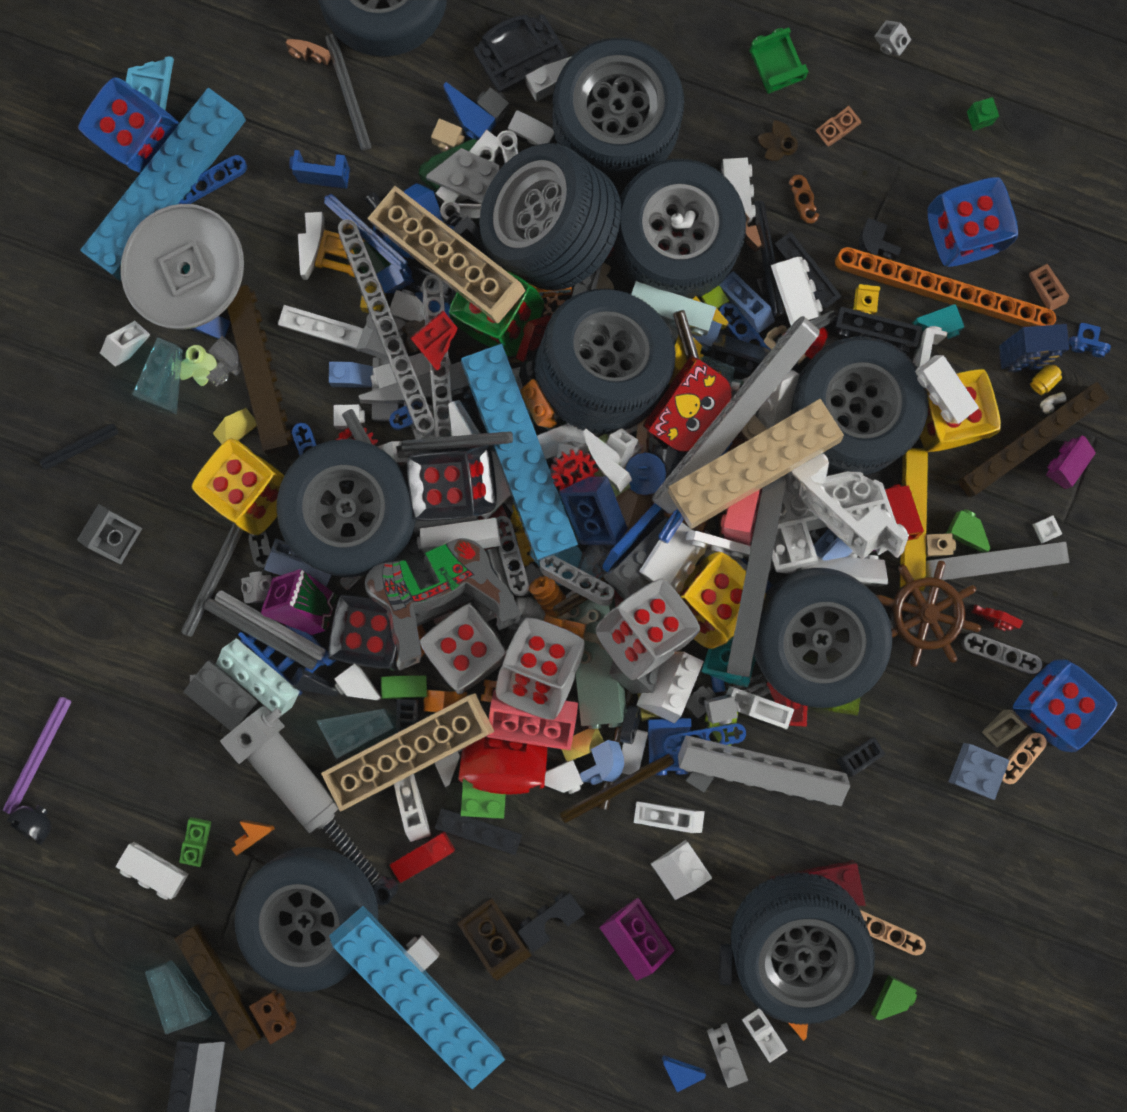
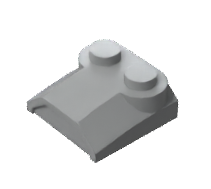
(370, 341)

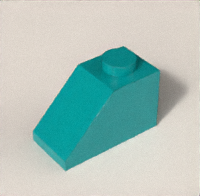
(946, 318)

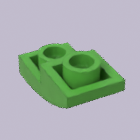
(403, 687)
(195, 842)

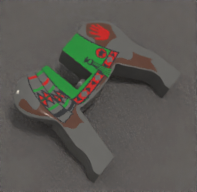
(453, 569)

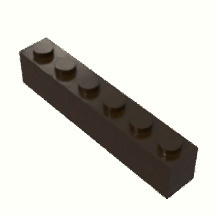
(219, 987)

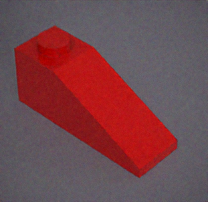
(422, 857)

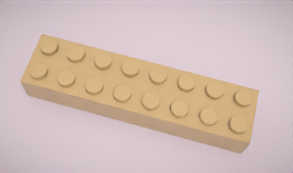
(446, 254)
(755, 463)
(407, 752)

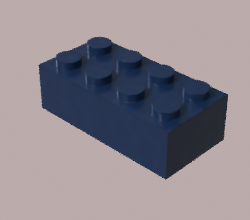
(1034, 347)

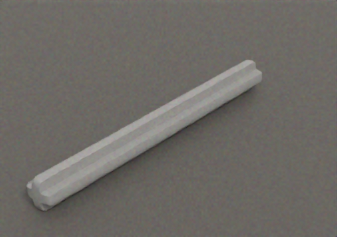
(270, 625)

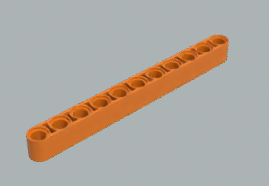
(934, 290)

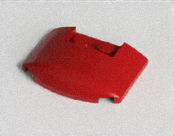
(503, 766)

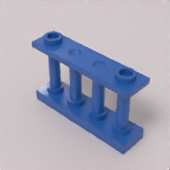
(249, 642)

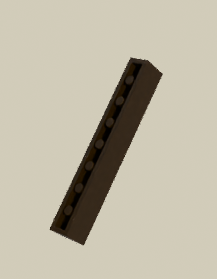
(258, 372)
(1033, 439)

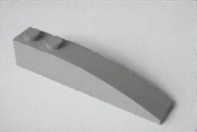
(392, 393)

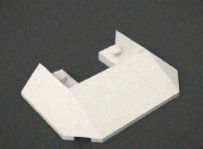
(793, 541)

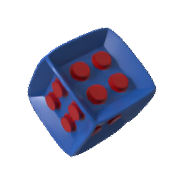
(127, 124)
(972, 222)
(1065, 705)

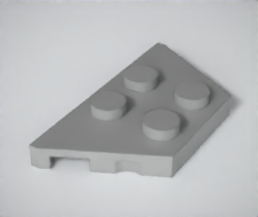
(465, 175)

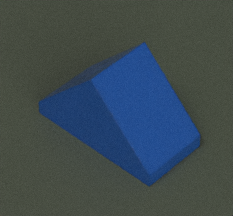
(682, 1073)

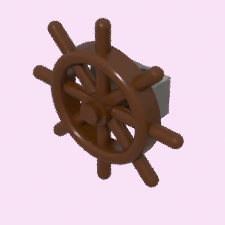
(925, 613)

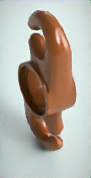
(803, 208)

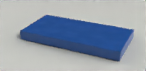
(632, 536)

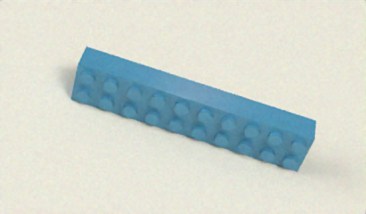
(166, 177)
(523, 459)
(416, 997)

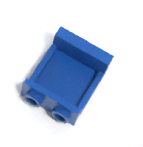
(320, 174)
(657, 733)

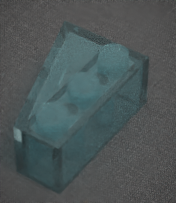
(354, 730)
(174, 998)

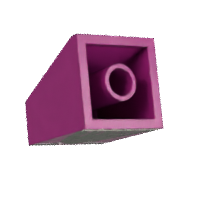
(299, 602)

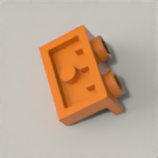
(538, 404)

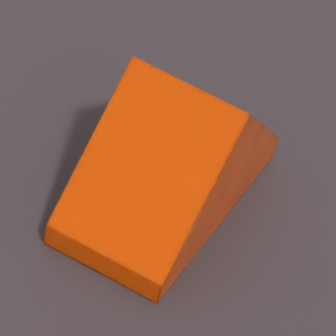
(439, 700)

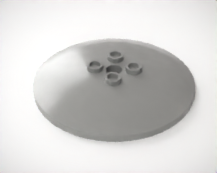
(159, 251)

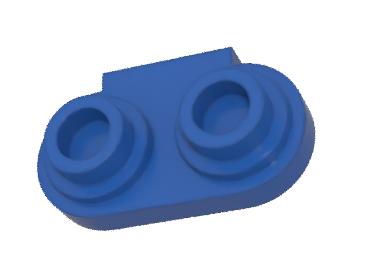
(1080, 343)

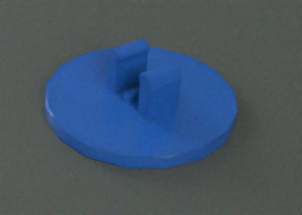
(646, 473)

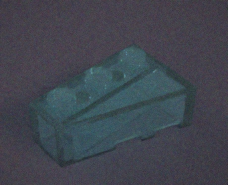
(161, 377)

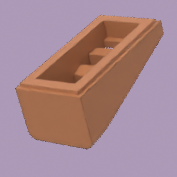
(1043, 290)

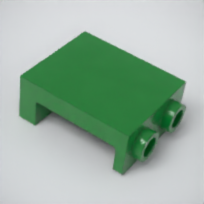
(777, 60)

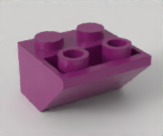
(1071, 461)

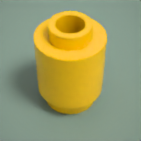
(1046, 379)

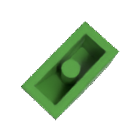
(969, 531)
(893, 999)

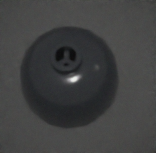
(31, 822)

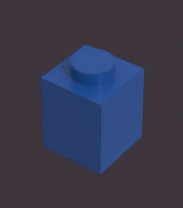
(393, 279)

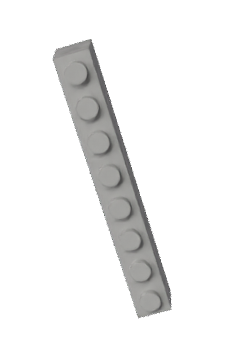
(763, 771)

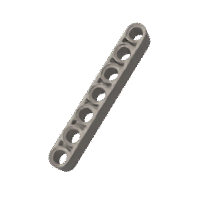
(1001, 561)

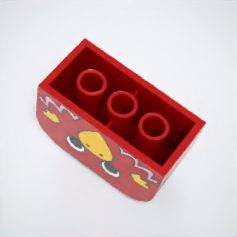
(689, 405)

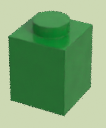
(982, 113)

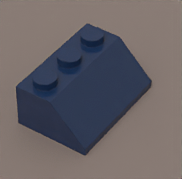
(594, 511)

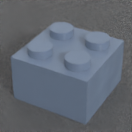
(979, 771)

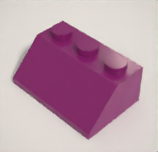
(637, 939)

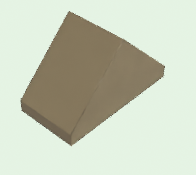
(1004, 727)

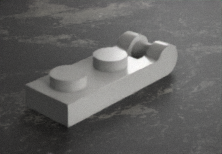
(727, 1056)

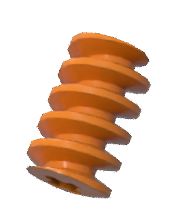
(546, 593)

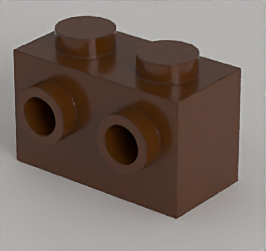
(273, 1016)

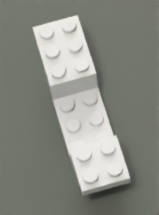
(859, 535)

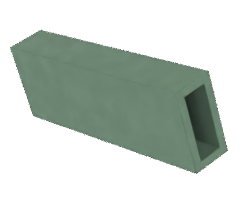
(599, 694)

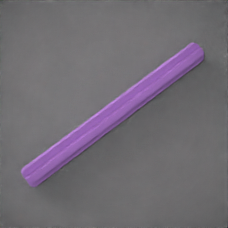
(37, 755)

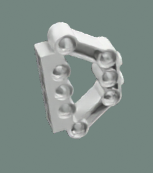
(486, 145)

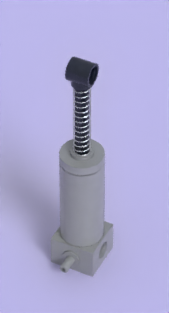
(297, 787)

